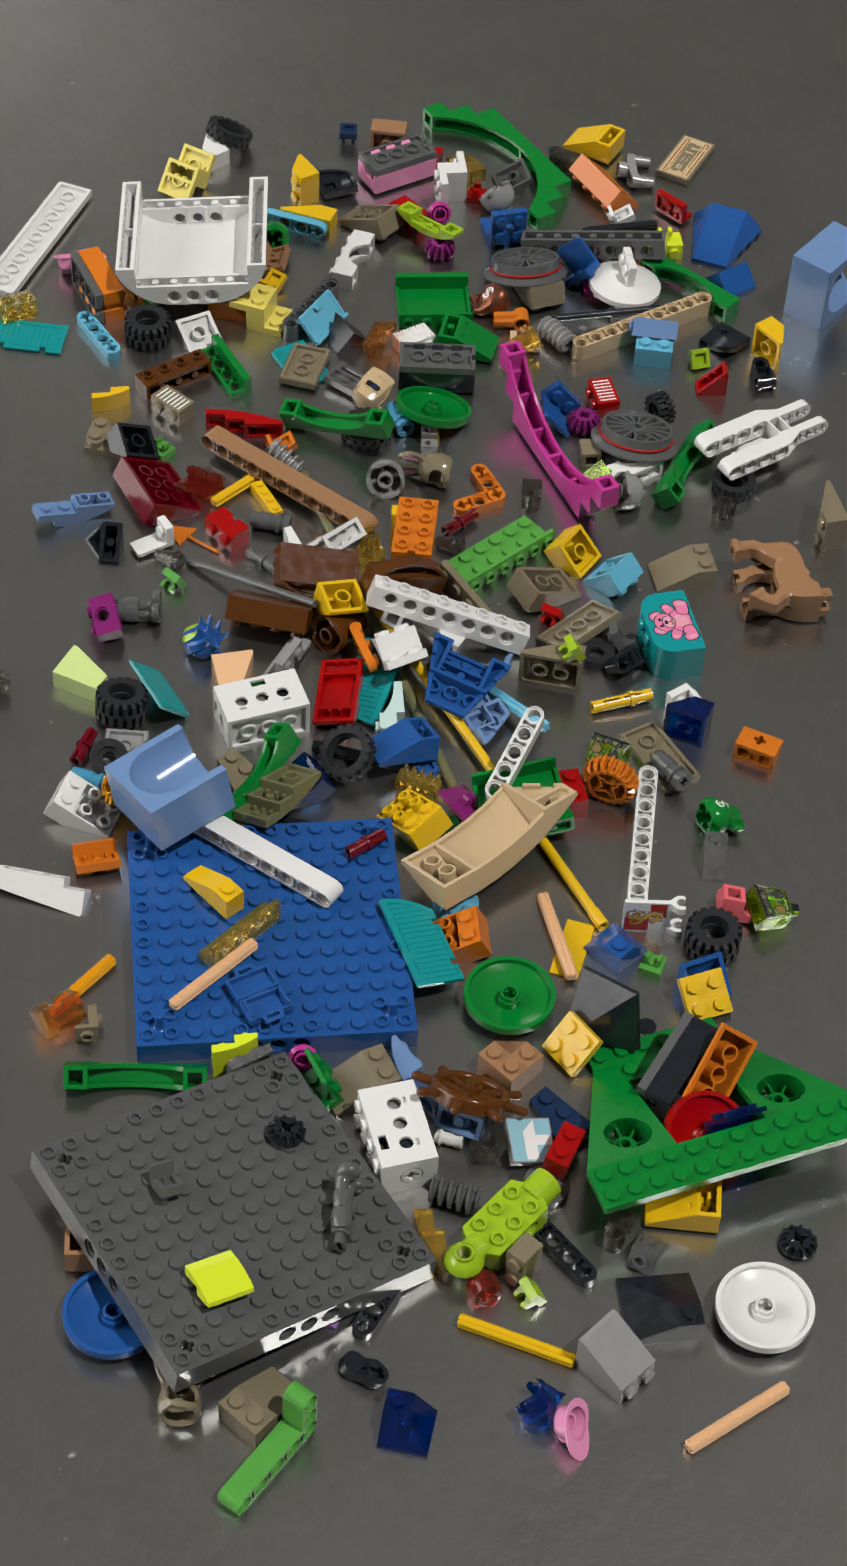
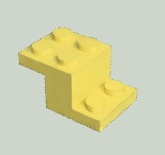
(187, 173)
(262, 310)

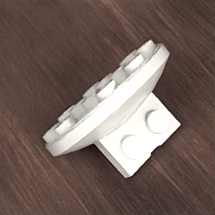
(625, 283)

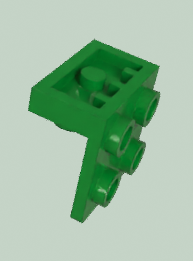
(322, 1082)

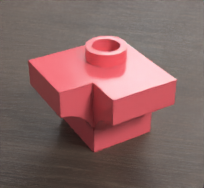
(734, 900)

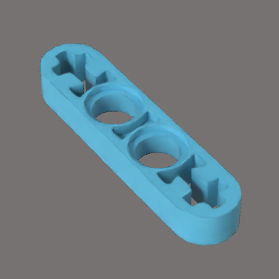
(294, 219)
(102, 334)

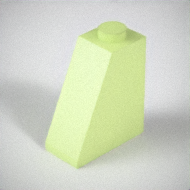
(78, 674)

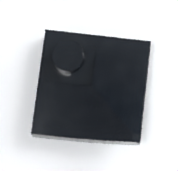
(336, 183)
(724, 339)

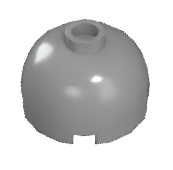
(498, 197)
(385, 478)
(630, 492)

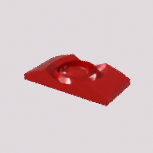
(338, 691)

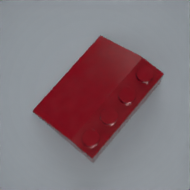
(150, 490)

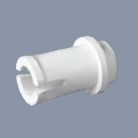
(448, 1138)

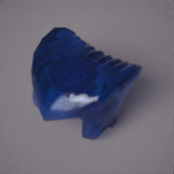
(541, 1406)

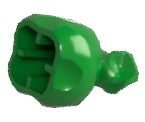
(277, 234)
(718, 816)

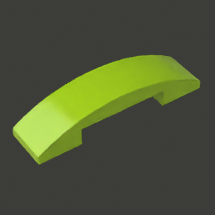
(413, 215)

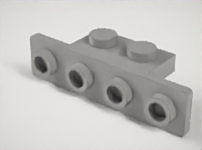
(289, 655)

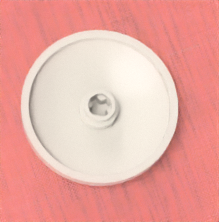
(764, 1307)

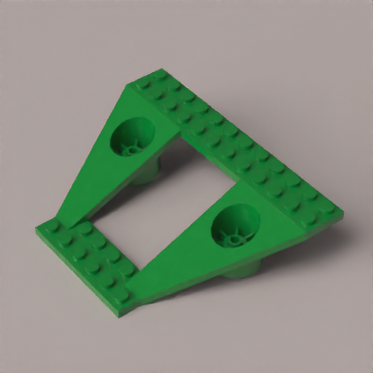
(800, 1119)

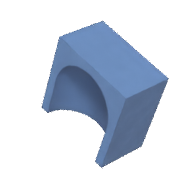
(816, 279)
(168, 788)

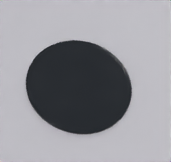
(647, 1026)

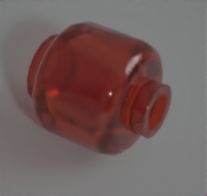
(485, 1288)

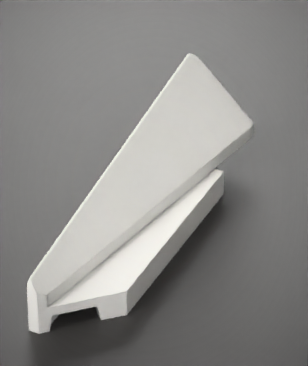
(44, 888)

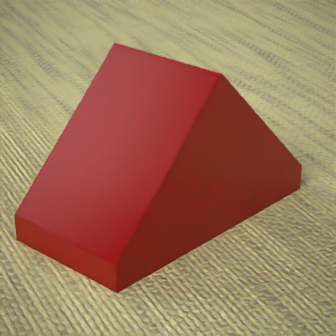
(714, 382)

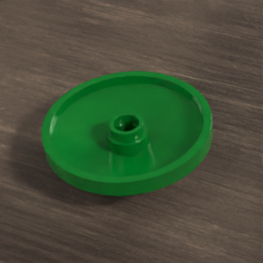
(433, 407)
(509, 995)

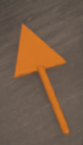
(181, 534)

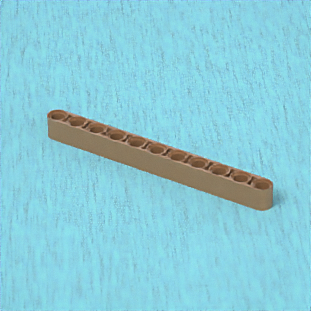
(284, 478)

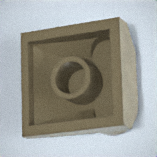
(96, 439)

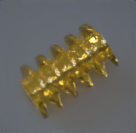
(419, 782)

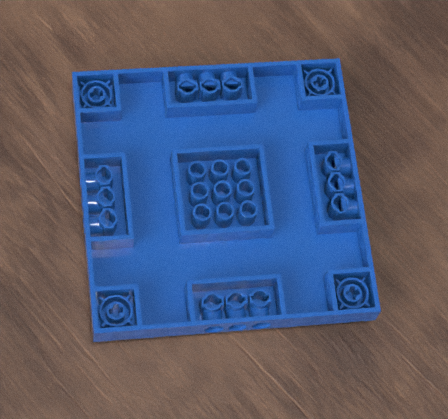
(331, 961)

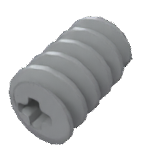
(556, 334)
(280, 453)

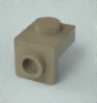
(89, 1032)

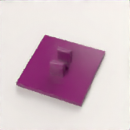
(460, 800)

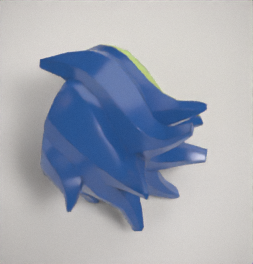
(203, 639)

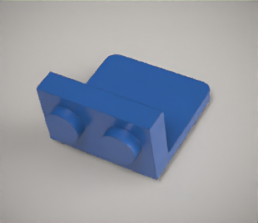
(579, 261)

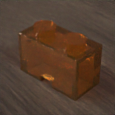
(58, 1015)

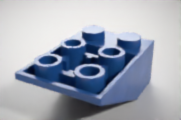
(406, 742)

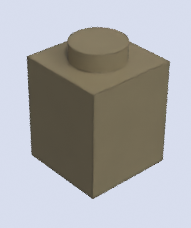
(588, 453)

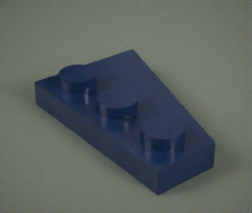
(549, 1105)

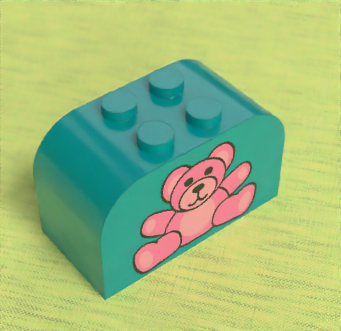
(670, 636)

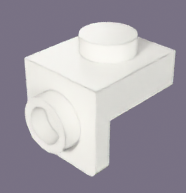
(621, 215)

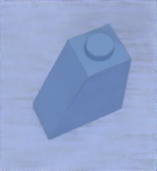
(653, 328)

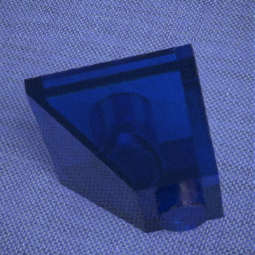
(406, 1424)

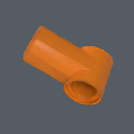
(511, 319)

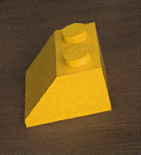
(304, 182)
(768, 341)
(573, 551)
(339, 597)

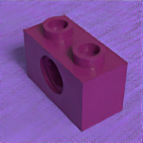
(110, 628)

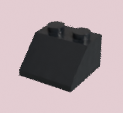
(132, 441)

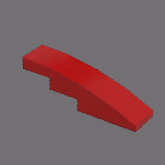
(252, 425)

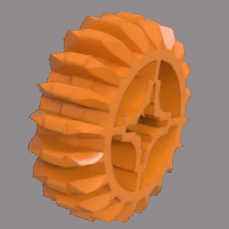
(610, 779)

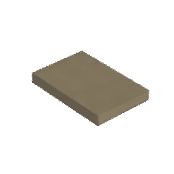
(304, 366)

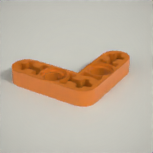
(486, 493)

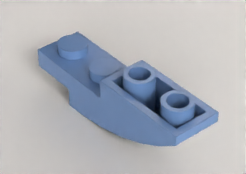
(77, 510)
(406, 1064)

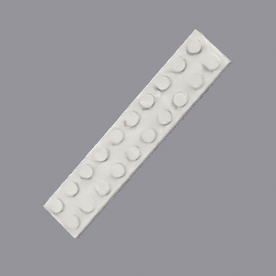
(40, 235)

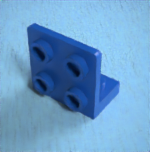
(557, 404)

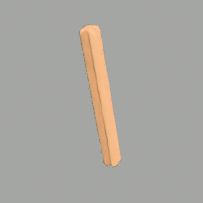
(557, 936)
(213, 974)
(737, 1417)

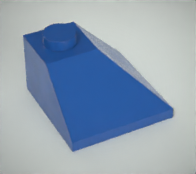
(615, 948)

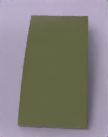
(277, 795)

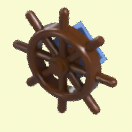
(467, 1100)

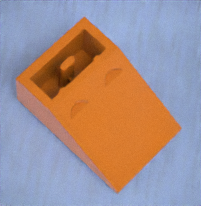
(466, 934)

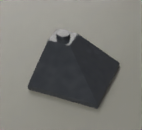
(608, 1009)
(661, 1308)

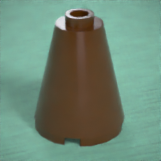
(333, 631)

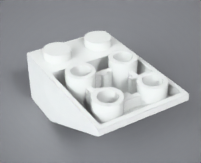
(81, 807)

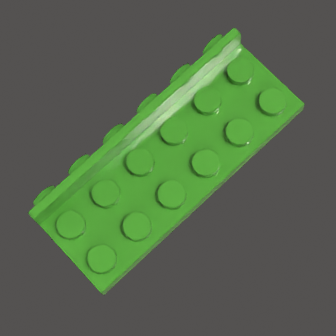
(501, 552)

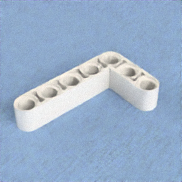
(517, 745)

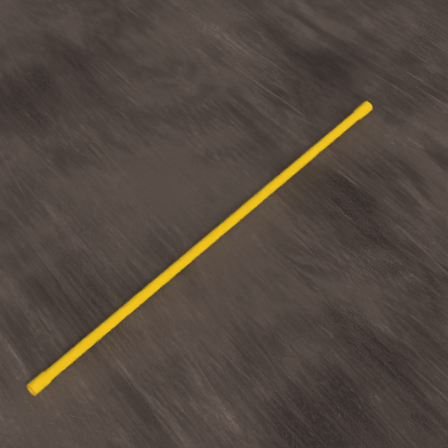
(593, 912)

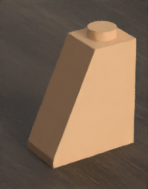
(232, 666)

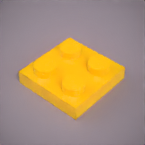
(705, 994)
(572, 1044)

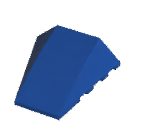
(721, 234)
(457, 681)

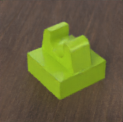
(699, 358)
(572, 648)
(532, 1292)

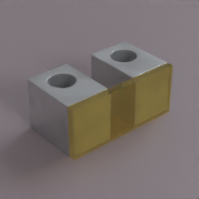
(429, 439)

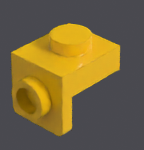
(274, 279)

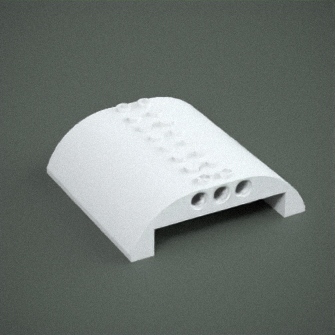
(187, 252)

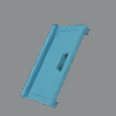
(319, 321)

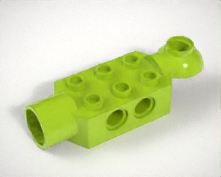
(501, 1222)

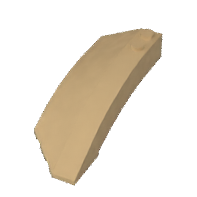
(488, 841)

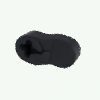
(364, 1370)

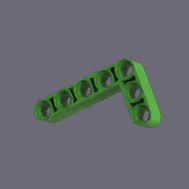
(296, 1425)

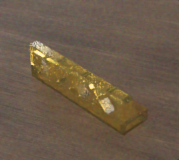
(248, 927)

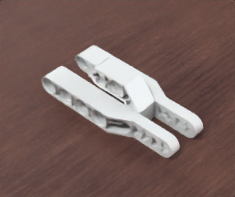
(776, 444)

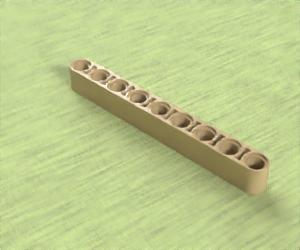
(617, 334)

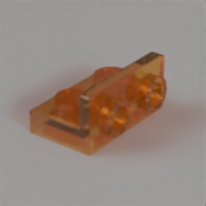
(378, 337)

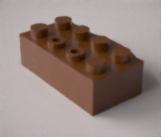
(302, 566)
(411, 569)
(269, 611)

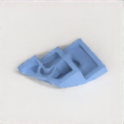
(486, 718)

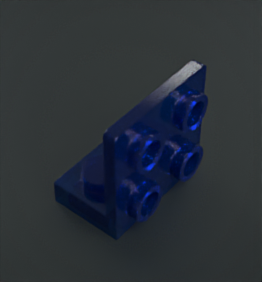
(732, 1118)

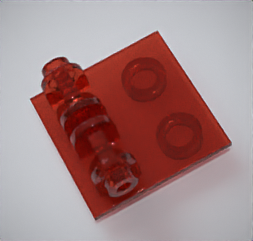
(200, 483)

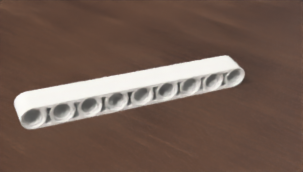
(642, 834)
(272, 860)

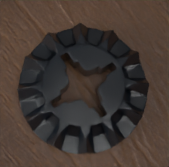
(284, 1138)
(793, 1249)

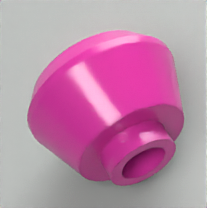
(441, 216)
(300, 1058)

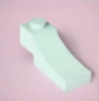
(394, 711)

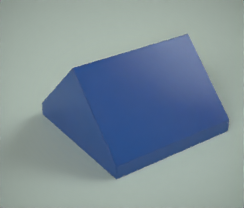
(734, 279)
(704, 964)

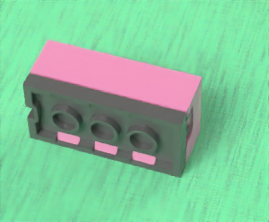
(396, 163)

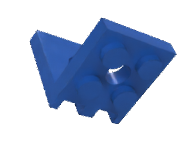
(504, 227)

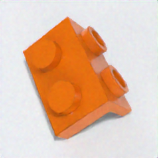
(95, 856)

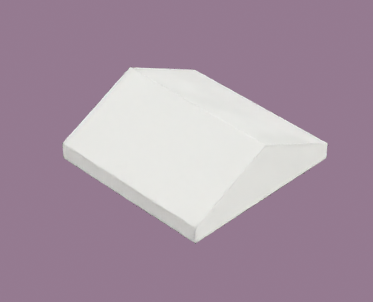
(196, 331)

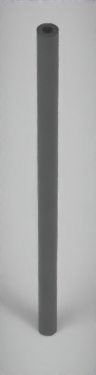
(251, 582)

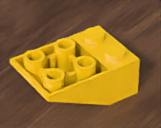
(597, 142)
(416, 819)
(688, 1210)

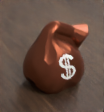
(492, 299)

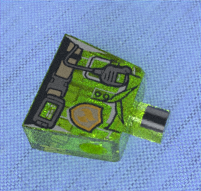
(603, 744)
(769, 907)

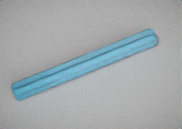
(515, 706)

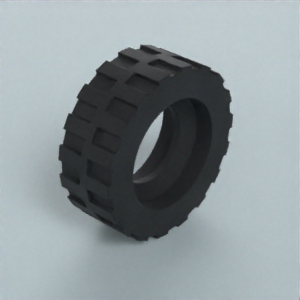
(737, 494)

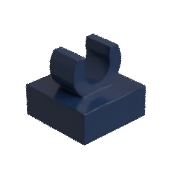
(348, 131)

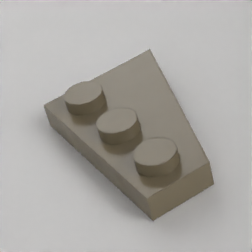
(237, 767)

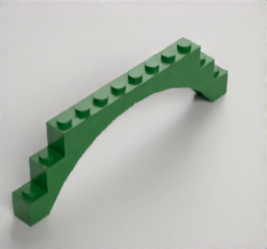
(492, 127)

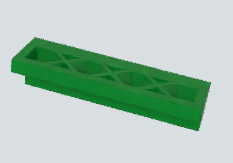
(231, 367)

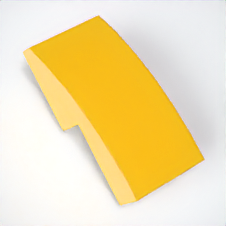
(111, 400)

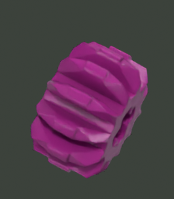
(439, 249)
(583, 421)

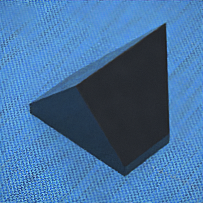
(344, 336)
(107, 541)

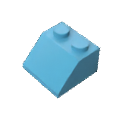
(653, 353)
(614, 575)

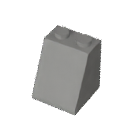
(614, 1357)

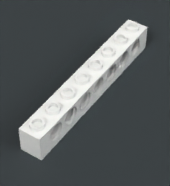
(434, 609)

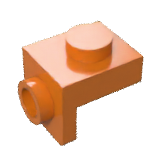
(287, 438)

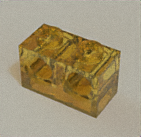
(18, 306)

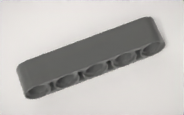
(292, 330)

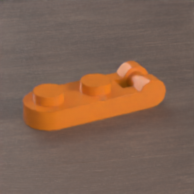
(364, 647)

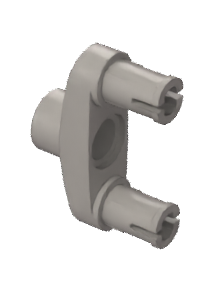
(629, 171)

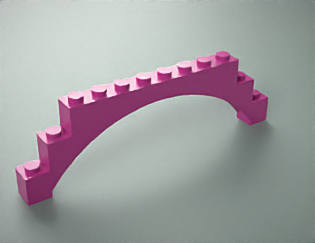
(582, 494)

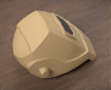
(373, 389)

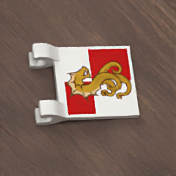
(653, 915)

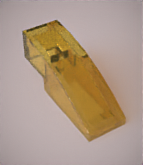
(475, 168)
(434, 1239)

